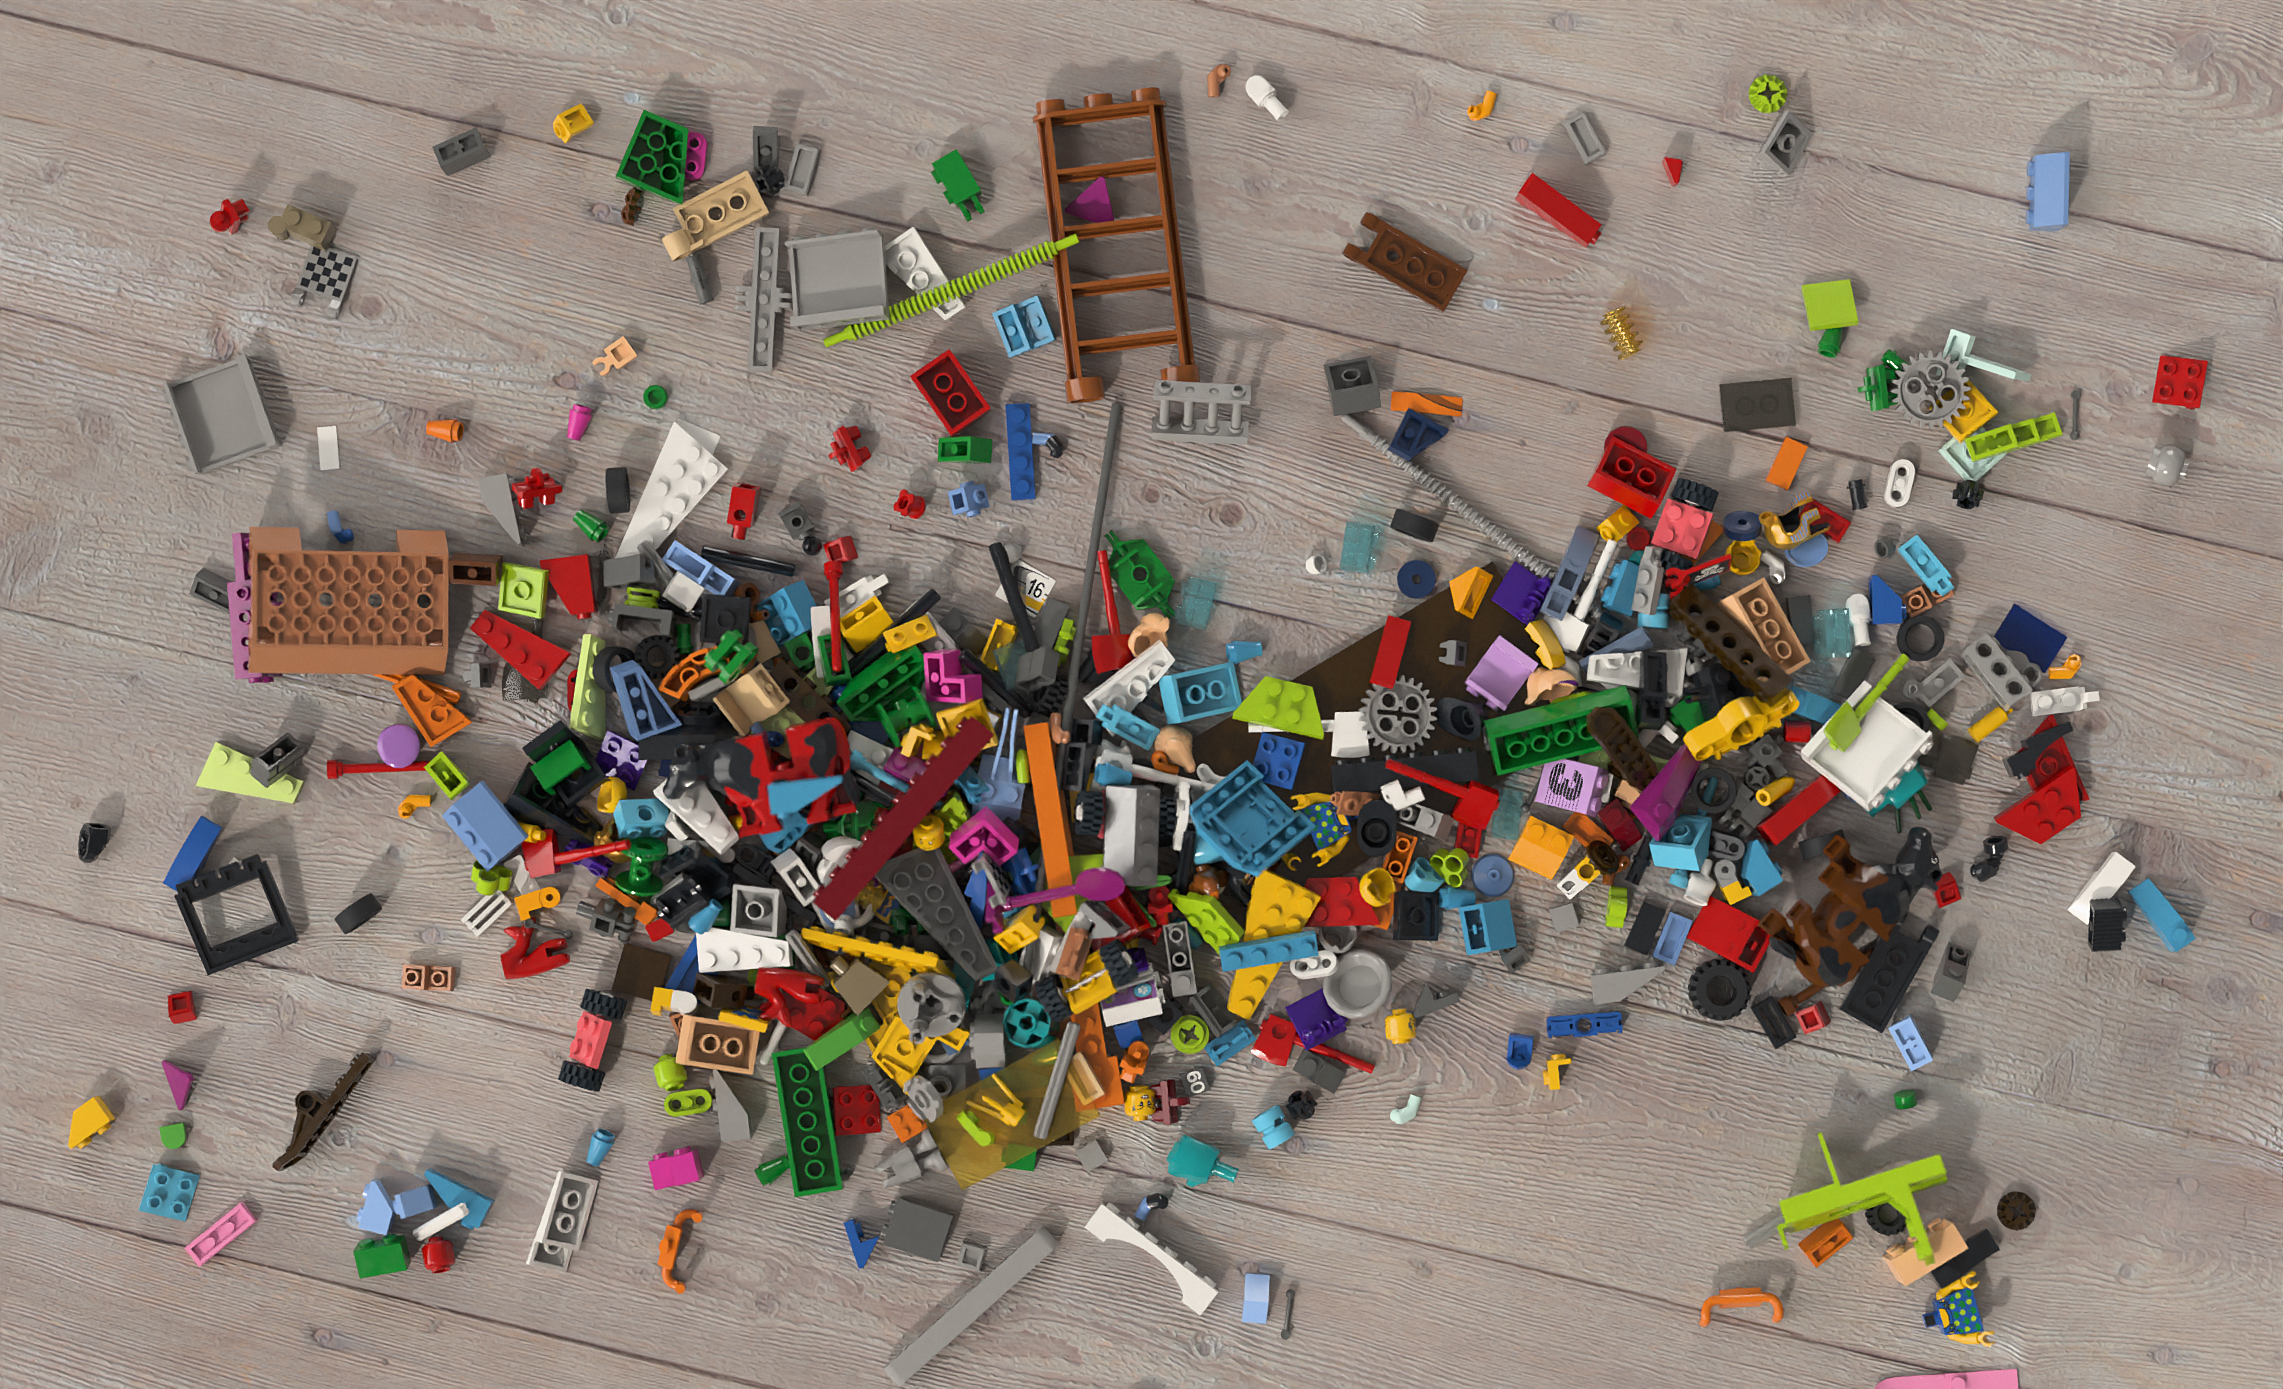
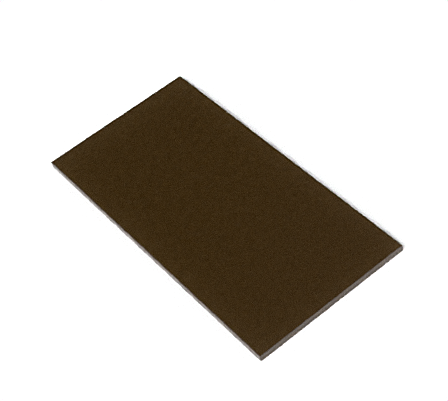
(1341, 685)

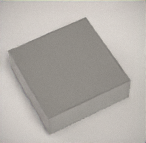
(1564, 917)
(1091, 1155)
(971, 1256)

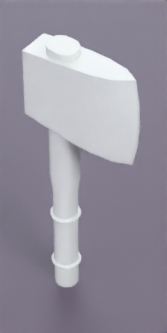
(1573, 628)
(1347, 738)
(1124, 762)

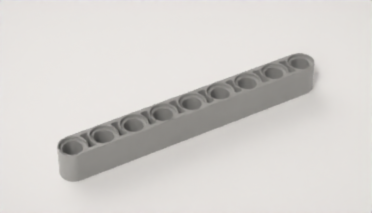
(970, 1306)

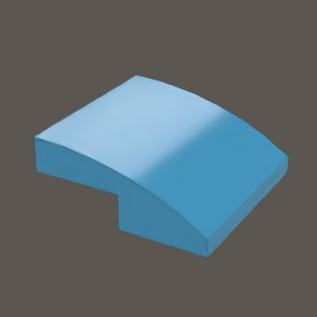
(1024, 326)

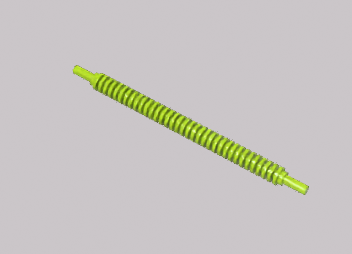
(1051, 248)

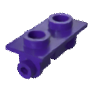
(596, 865)

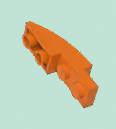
(1397, 864)

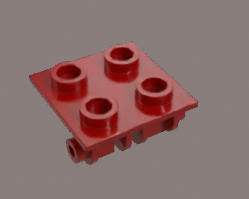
(2180, 382)
(856, 1110)

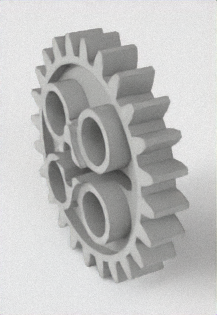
(1911, 401)
(1395, 735)

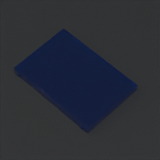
(2030, 636)

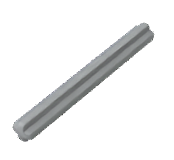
(1057, 1080)

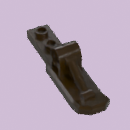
(1627, 754)
(313, 1121)

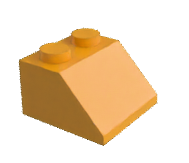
(1541, 847)

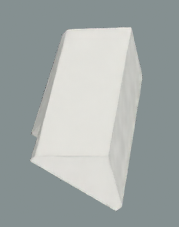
(563, 1221)

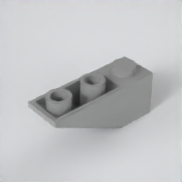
(500, 500)
(1424, 820)
(1180, 959)
(1617, 985)
(733, 1115)

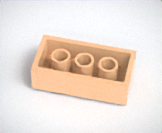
(1764, 622)

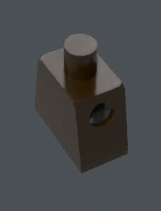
(721, 990)

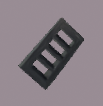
(1606, 624)

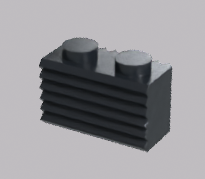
(2105, 925)

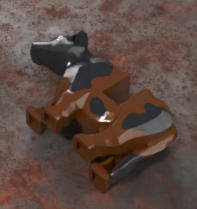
(1857, 894)

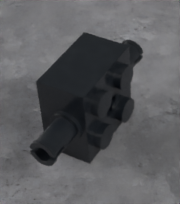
(1715, 689)

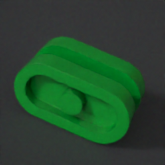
(730, 642)

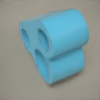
(1422, 876)

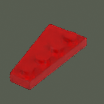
(524, 651)

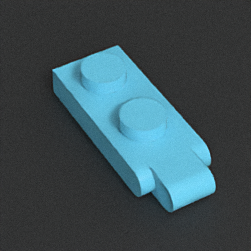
(1926, 565)
(1128, 725)

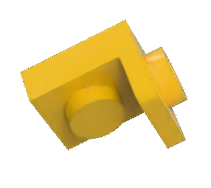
(572, 122)

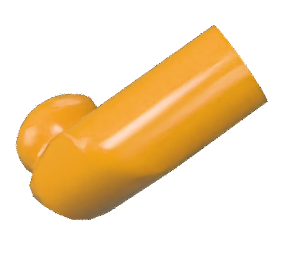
(1484, 109)

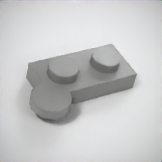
(1935, 684)

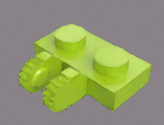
(1067, 633)

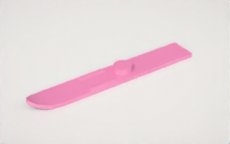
(1962, 1380)

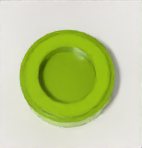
(1939, 722)

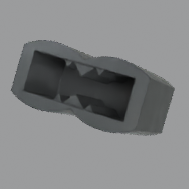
(1036, 669)

